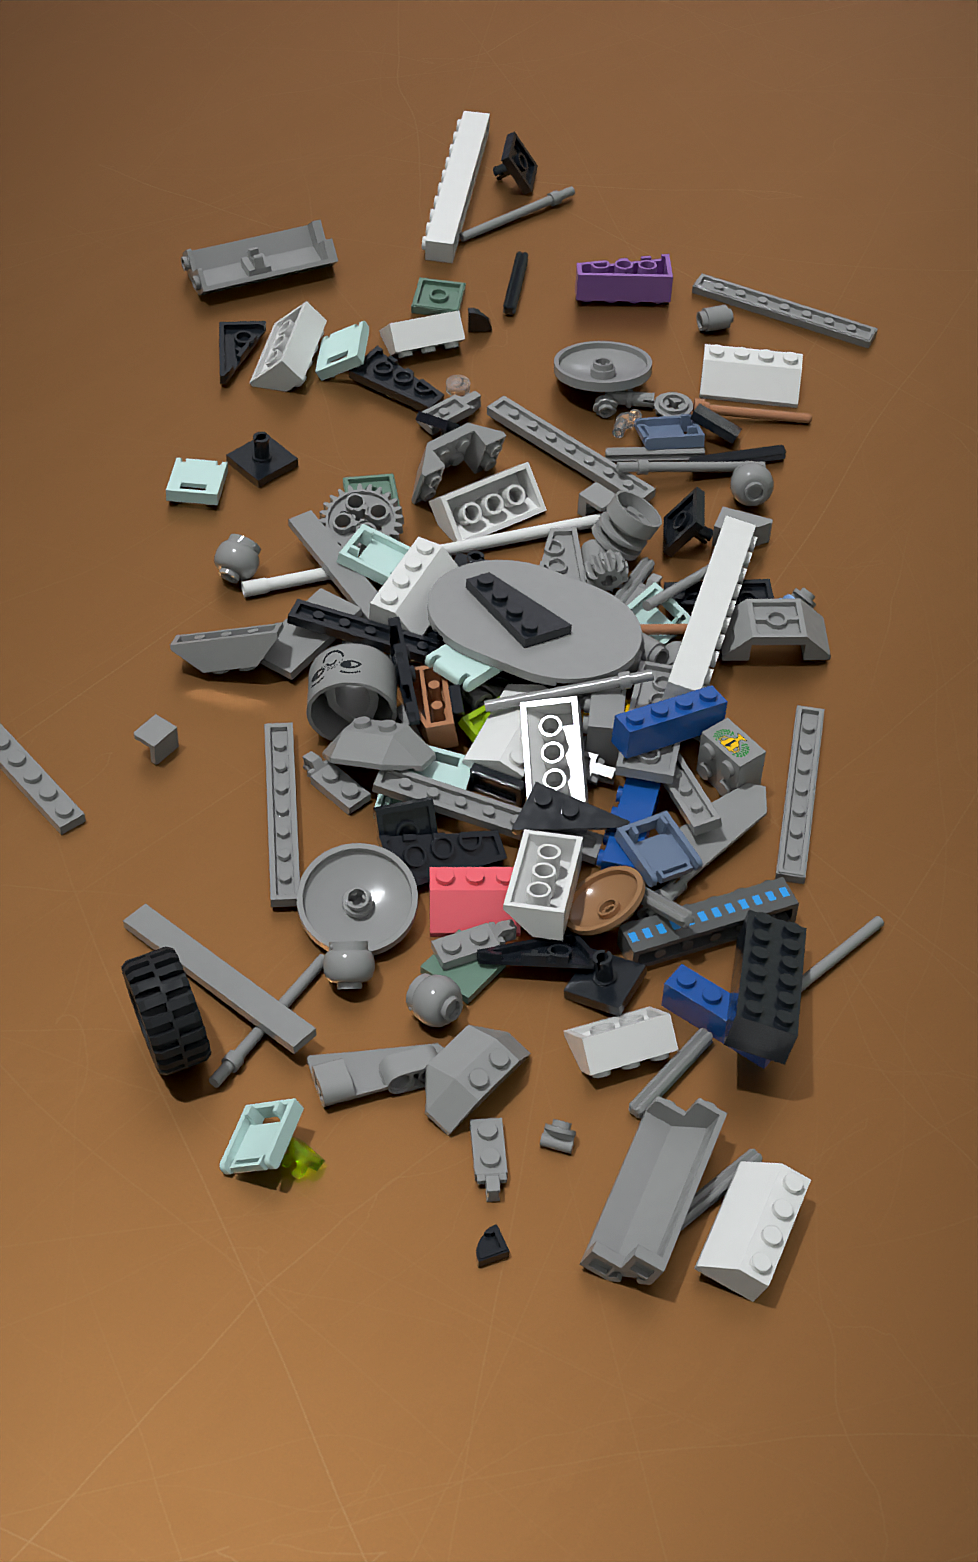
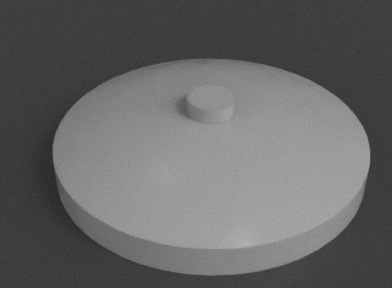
(602, 366)
(357, 896)

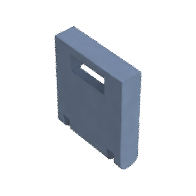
(668, 432)
(659, 856)

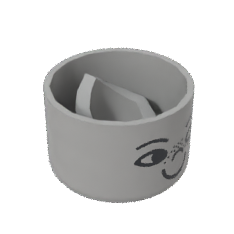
(350, 684)

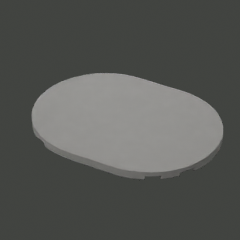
(602, 636)

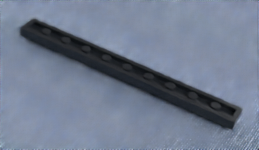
(374, 634)

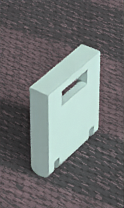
(349, 342)
(196, 474)
(377, 559)
(655, 616)
(457, 667)
(455, 775)
(261, 1145)

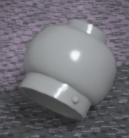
(751, 483)
(237, 558)
(349, 964)
(434, 999)

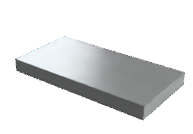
(299, 646)

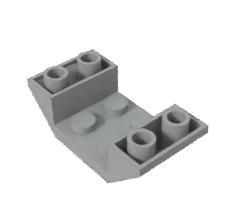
(469, 442)
(775, 624)

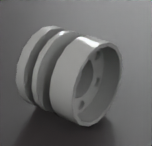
(626, 525)

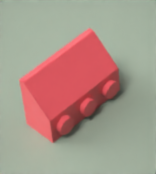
(467, 898)

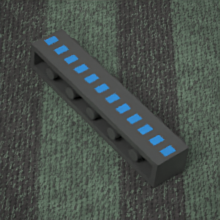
(715, 923)

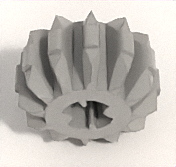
(606, 570)

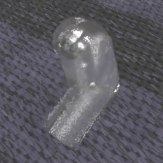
(625, 421)

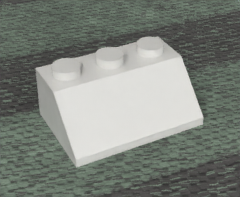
(423, 334)
(622, 1041)

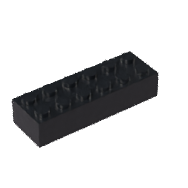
(766, 987)

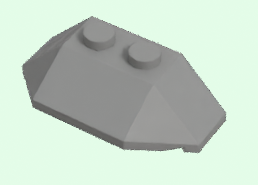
(227, 648)
(379, 746)
(468, 1073)

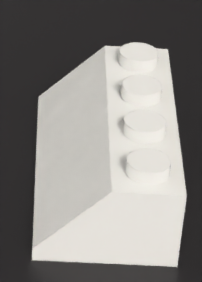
(289, 350)
(751, 375)
(489, 504)
(409, 586)
(500, 738)
(554, 746)
(544, 882)
(752, 1227)

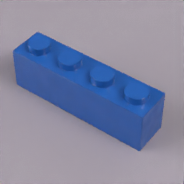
(667, 721)
(636, 802)
(701, 1005)

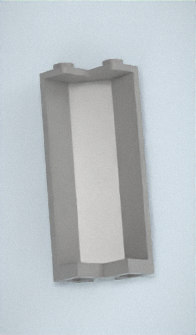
(287, 252)
(653, 1191)

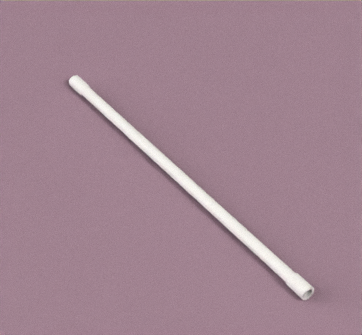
(265, 585)

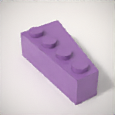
(625, 280)

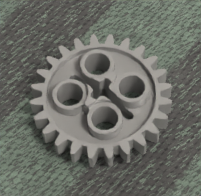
(370, 505)

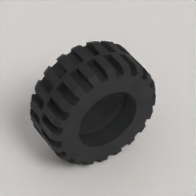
(166, 1010)

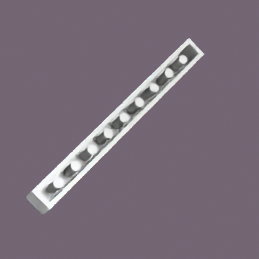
(456, 187)
(711, 607)

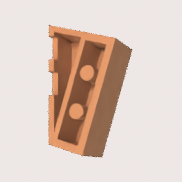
(434, 708)

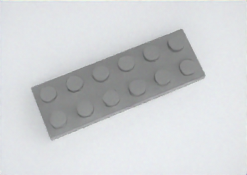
(660, 763)

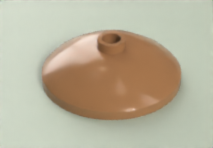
(605, 900)

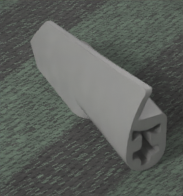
(738, 814)
(362, 1073)

